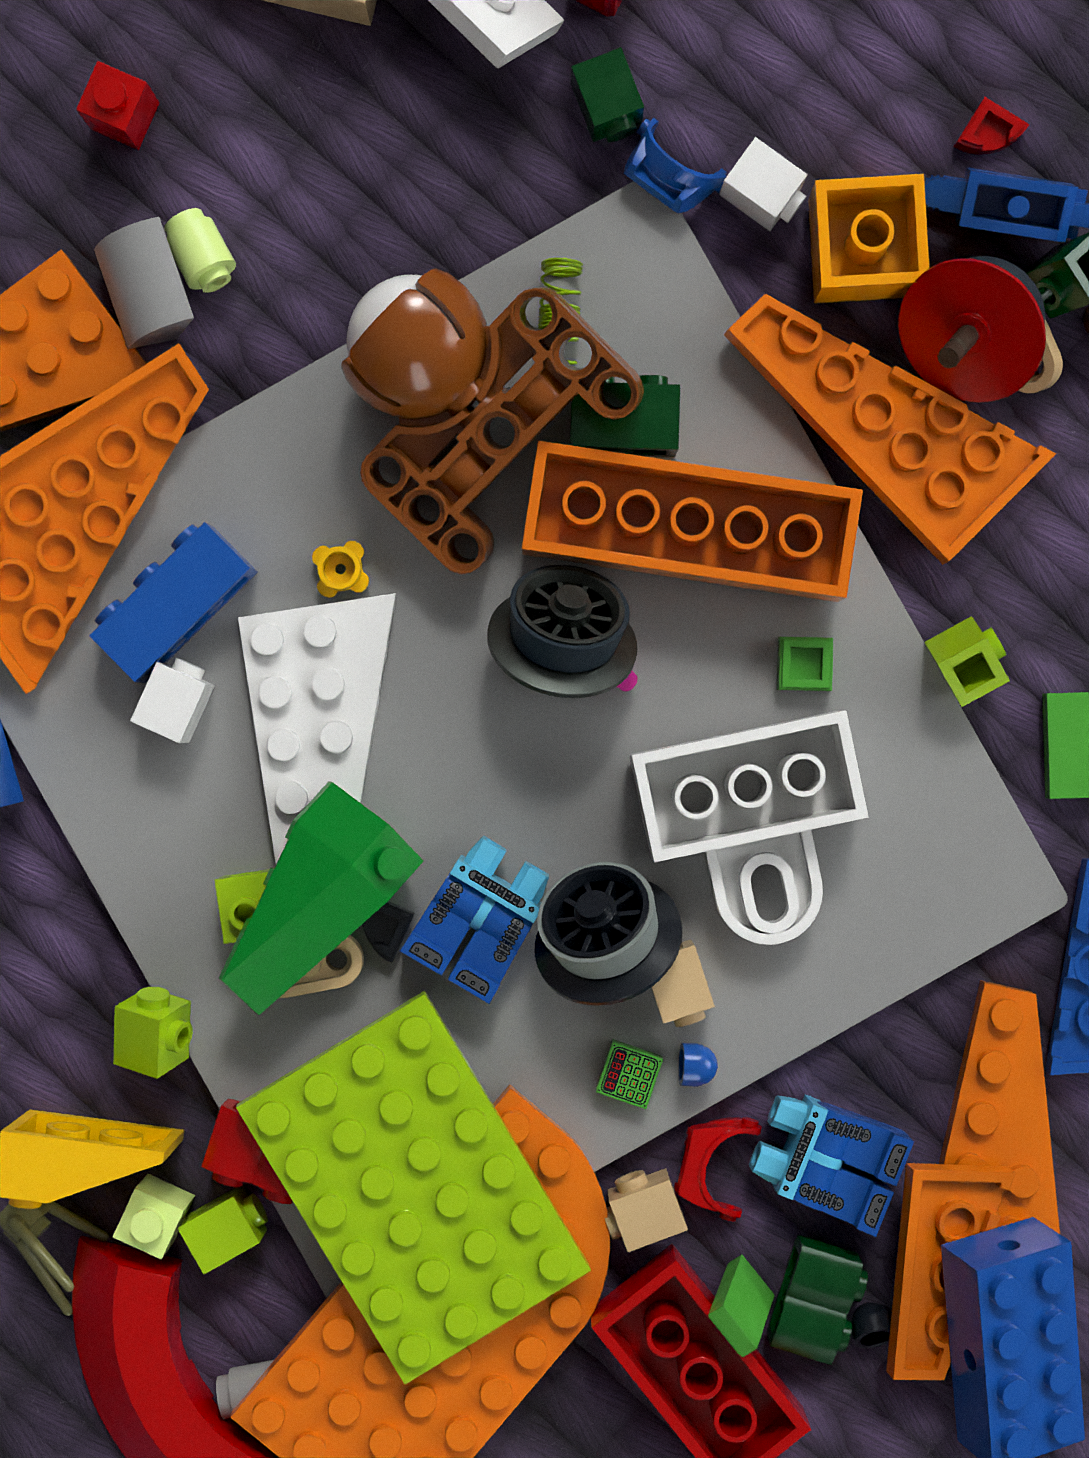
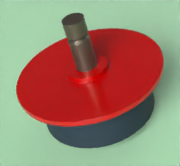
(974, 328)

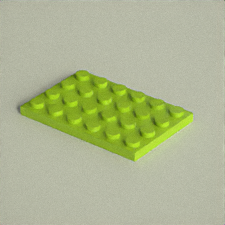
(413, 1187)

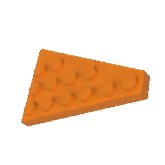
(73, 498)

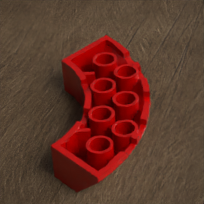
(137, 1360)

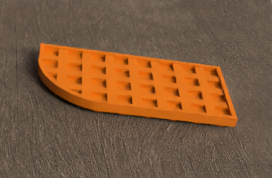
(343, 1398)

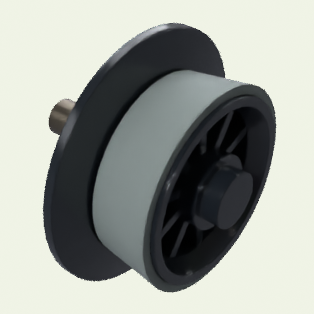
(605, 934)

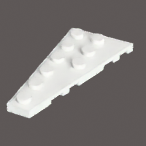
(314, 699)

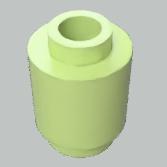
(199, 250)

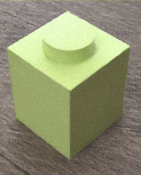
(153, 1216)

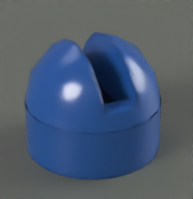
(696, 1064)

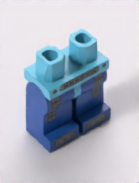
(489, 905)
(814, 1154)

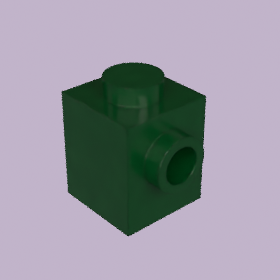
(1063, 276)

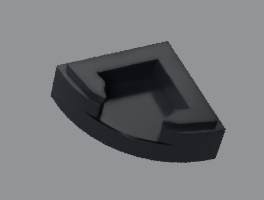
(387, 929)

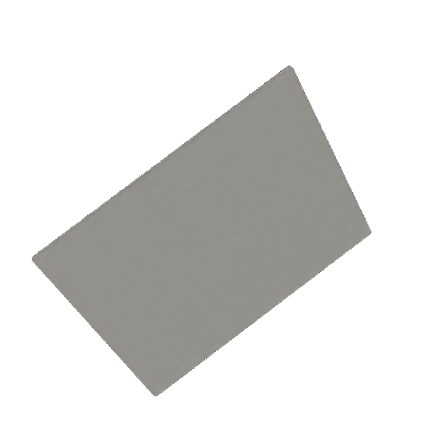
(547, 777)

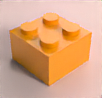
(867, 237)

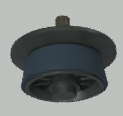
(564, 633)

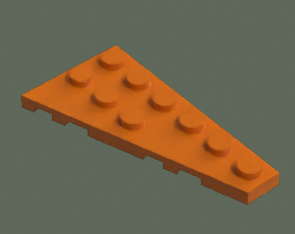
(1002, 1103)

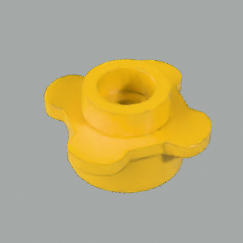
(329, 558)

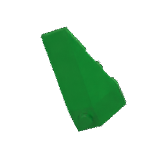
(325, 885)

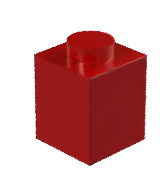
(118, 105)

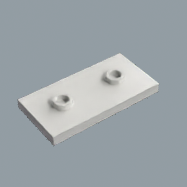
(501, 27)

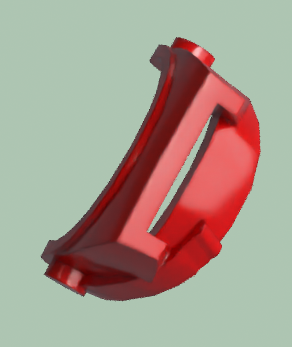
(700, 1144)

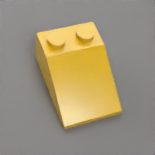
(63, 1154)

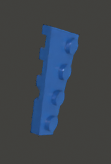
(1070, 1030)

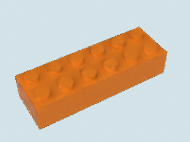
(691, 521)

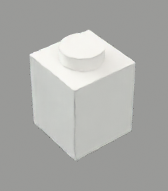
(764, 185)
(173, 700)

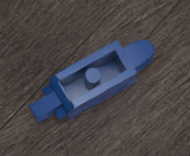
(1011, 204)

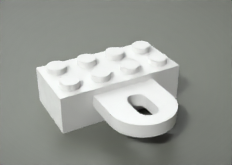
(753, 804)

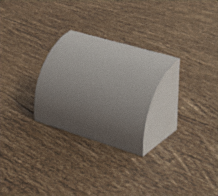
(144, 283)

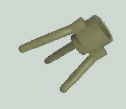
(23, 1230)

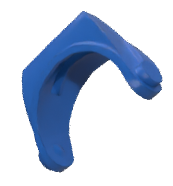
(650, 162)

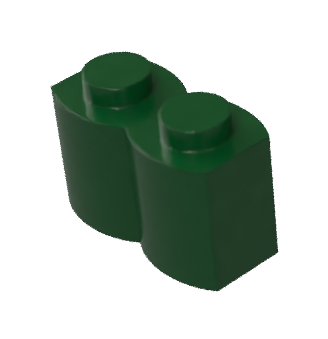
(815, 1300)

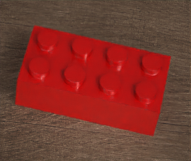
(690, 1371)

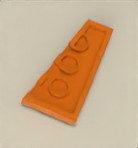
(937, 1208)

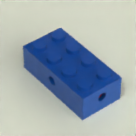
(1013, 1341)

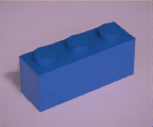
(172, 601)

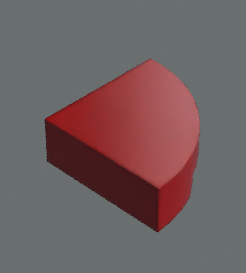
(990, 129)

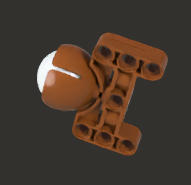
(426, 357)

